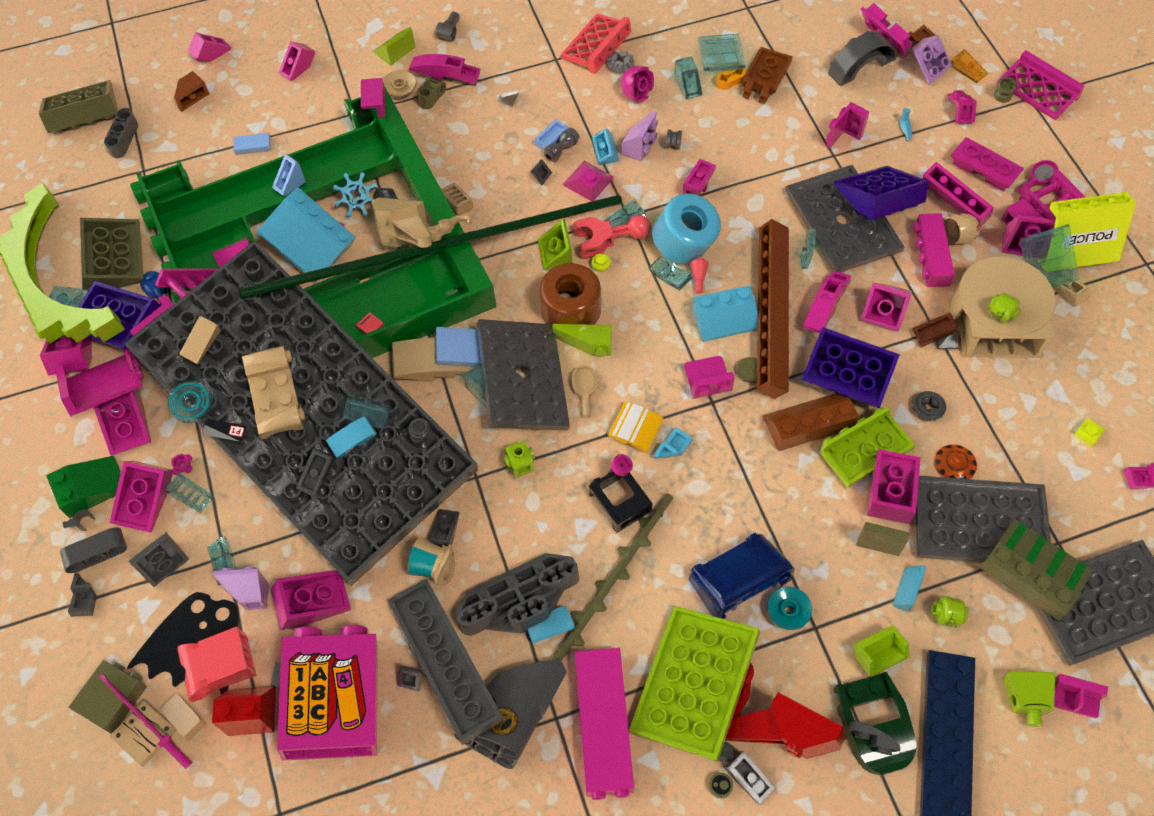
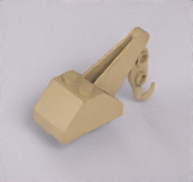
(406, 223)

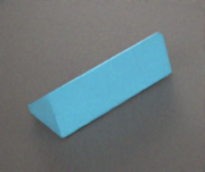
(605, 147)
(909, 587)
(557, 623)

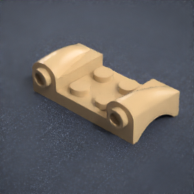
(273, 391)

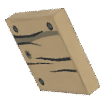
(137, 738)

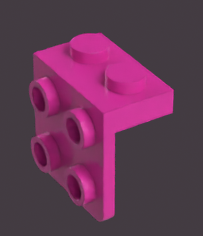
(851, 121)
(708, 377)

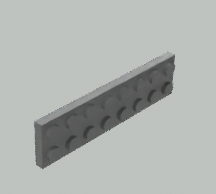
(445, 662)

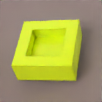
(1089, 432)

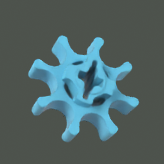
(346, 192)

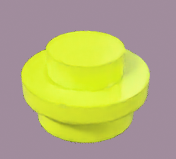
(601, 262)

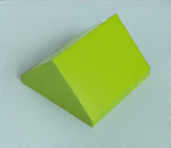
(396, 46)
(555, 246)

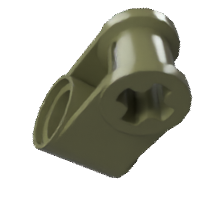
(430, 92)

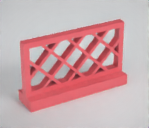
(607, 45)

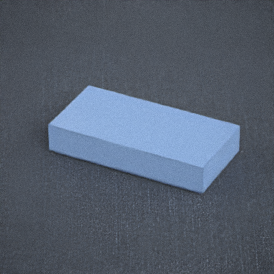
(550, 134)
(252, 143)

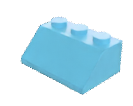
(725, 313)

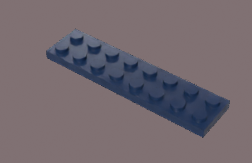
(948, 735)

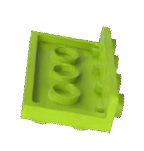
(855, 448)

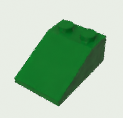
(84, 484)

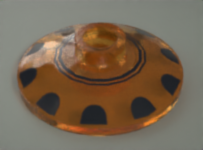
(949, 468)

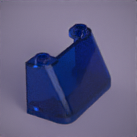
(740, 574)

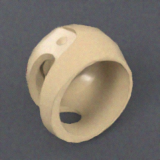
(966, 227)

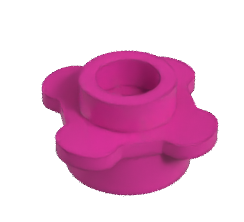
(180, 459)

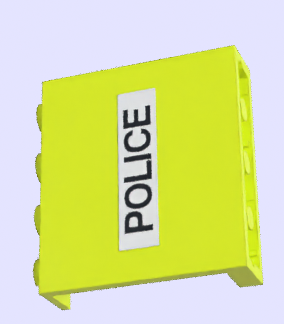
(1096, 225)

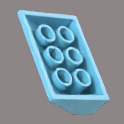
(306, 233)

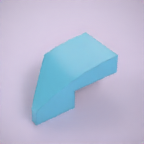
(674, 445)

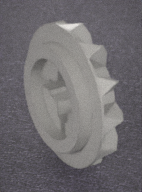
(618, 66)

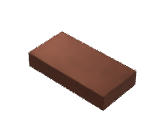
(935, 329)

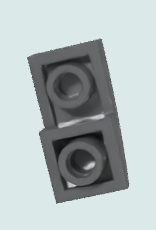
(879, 739)

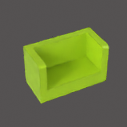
(881, 650)

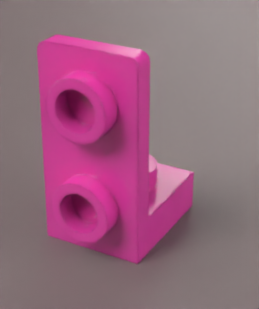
(964, 106)

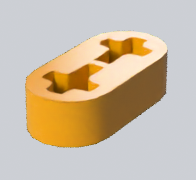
(730, 78)

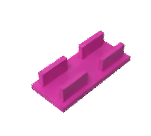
(896, 35)
(997, 169)

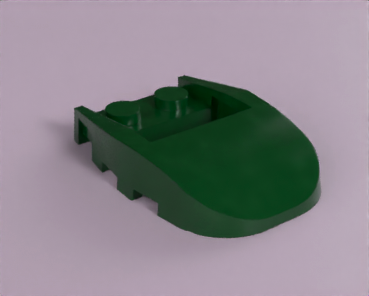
(901, 729)

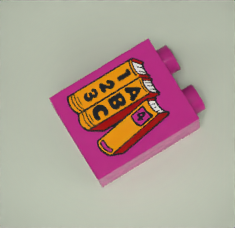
(328, 694)

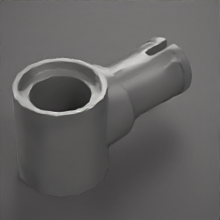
(447, 29)

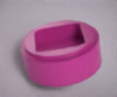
(621, 465)

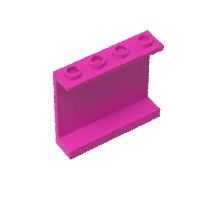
(99, 383)

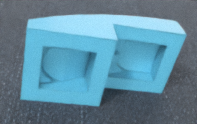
(351, 436)

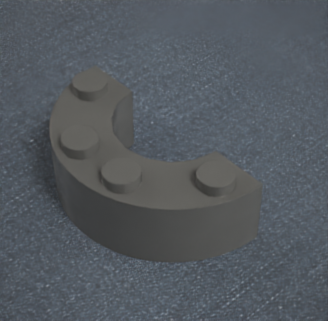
(860, 52)

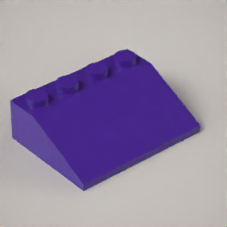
(883, 191)
(127, 305)
(850, 367)

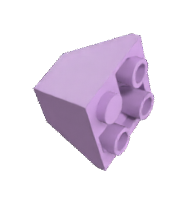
(932, 57)
(640, 137)
(245, 586)

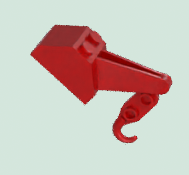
(785, 723)

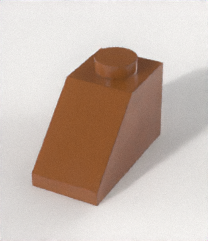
(189, 91)

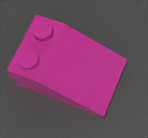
(1022, 227)
(67, 352)
(123, 422)
(894, 487)
(140, 495)
(309, 598)

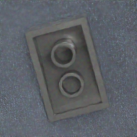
(159, 559)

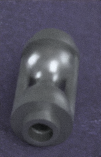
(567, 139)

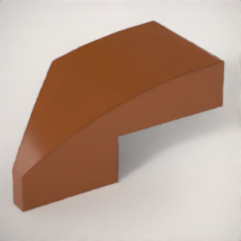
(918, 35)

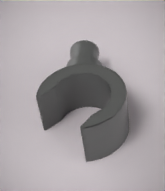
(75, 521)

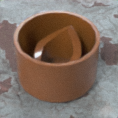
(577, 310)

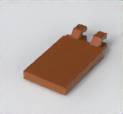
(766, 73)

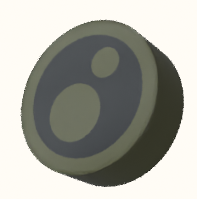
(720, 785)

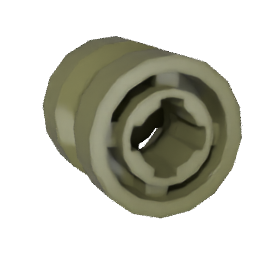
(1005, 90)

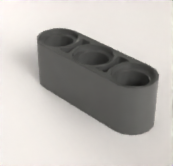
(121, 133)
(93, 550)

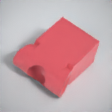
(216, 663)

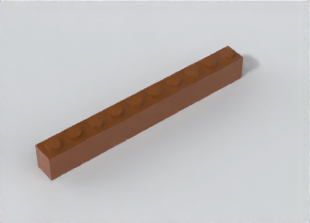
(773, 310)

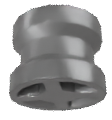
(673, 139)

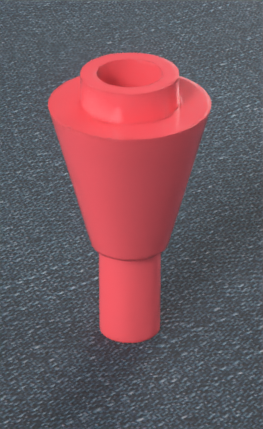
(699, 269)

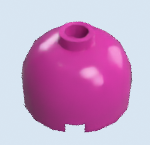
(637, 83)

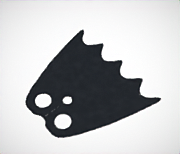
(182, 628)

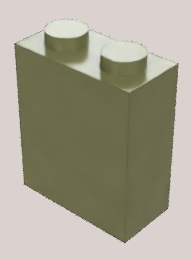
(100, 703)

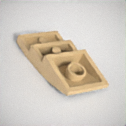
(417, 361)

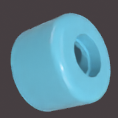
(682, 242)

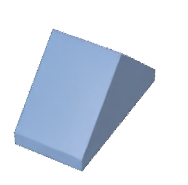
(288, 176)

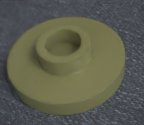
(748, 369)

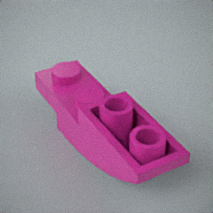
(445, 65)
(826, 301)

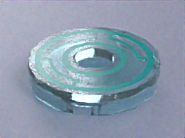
(187, 390)

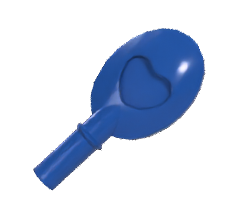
(149, 287)

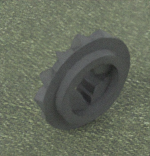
(937, 403)

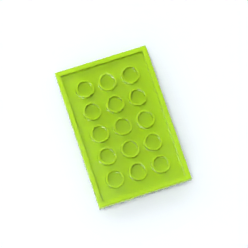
(695, 683)

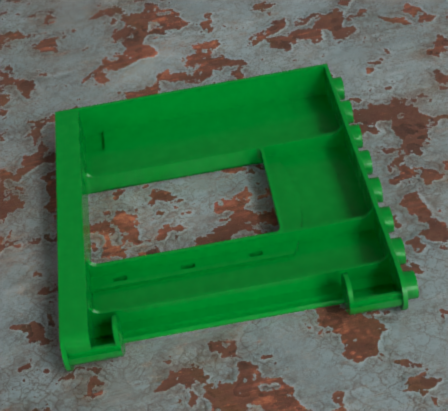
(405, 294)

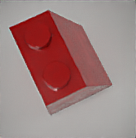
(245, 711)

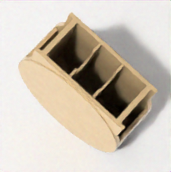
(989, 337)

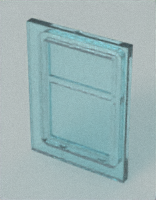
(721, 52)
(1052, 255)

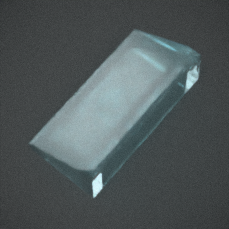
(374, 411)
(221, 555)

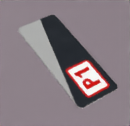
(224, 430)

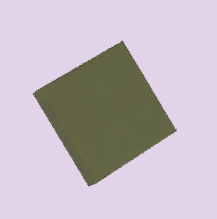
(882, 539)

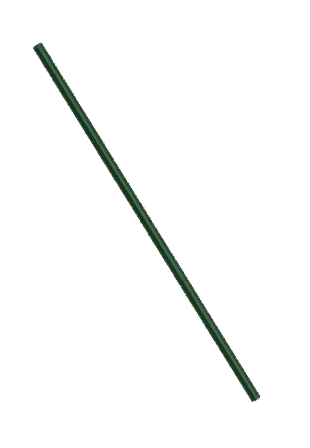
(436, 245)

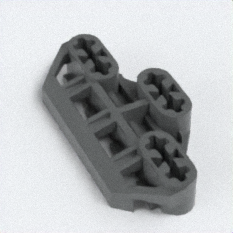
(524, 595)

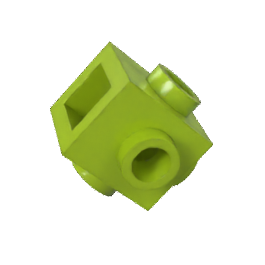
(519, 458)

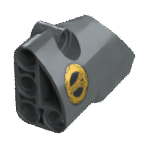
(522, 700)

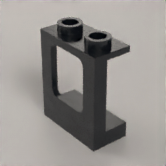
(629, 510)

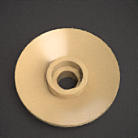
(399, 83)

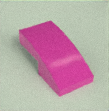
(1140, 477)

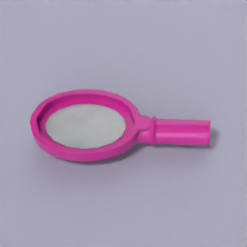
(1040, 174)

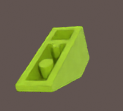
(588, 338)

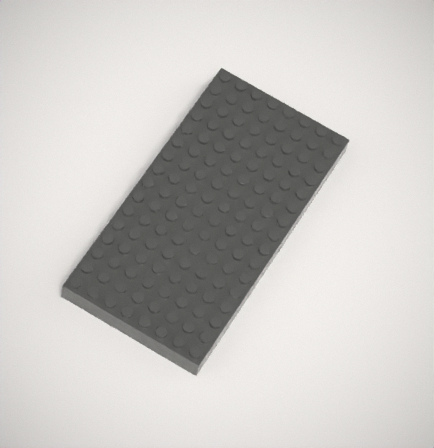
(370, 492)

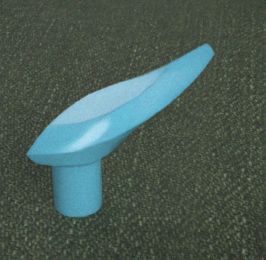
(905, 123)

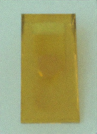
(968, 66)

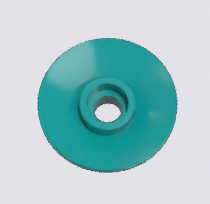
(795, 600)

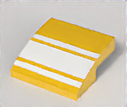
(635, 426)

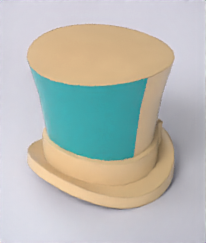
(432, 561)

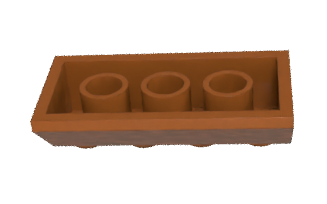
(811, 420)

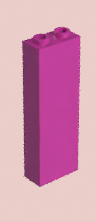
(604, 724)

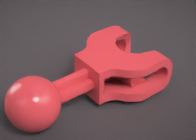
(603, 235)

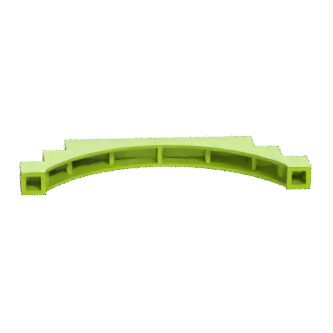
(19, 256)

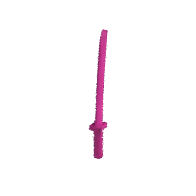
(165, 741)

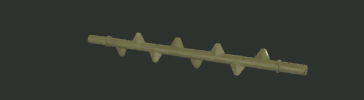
(605, 586)

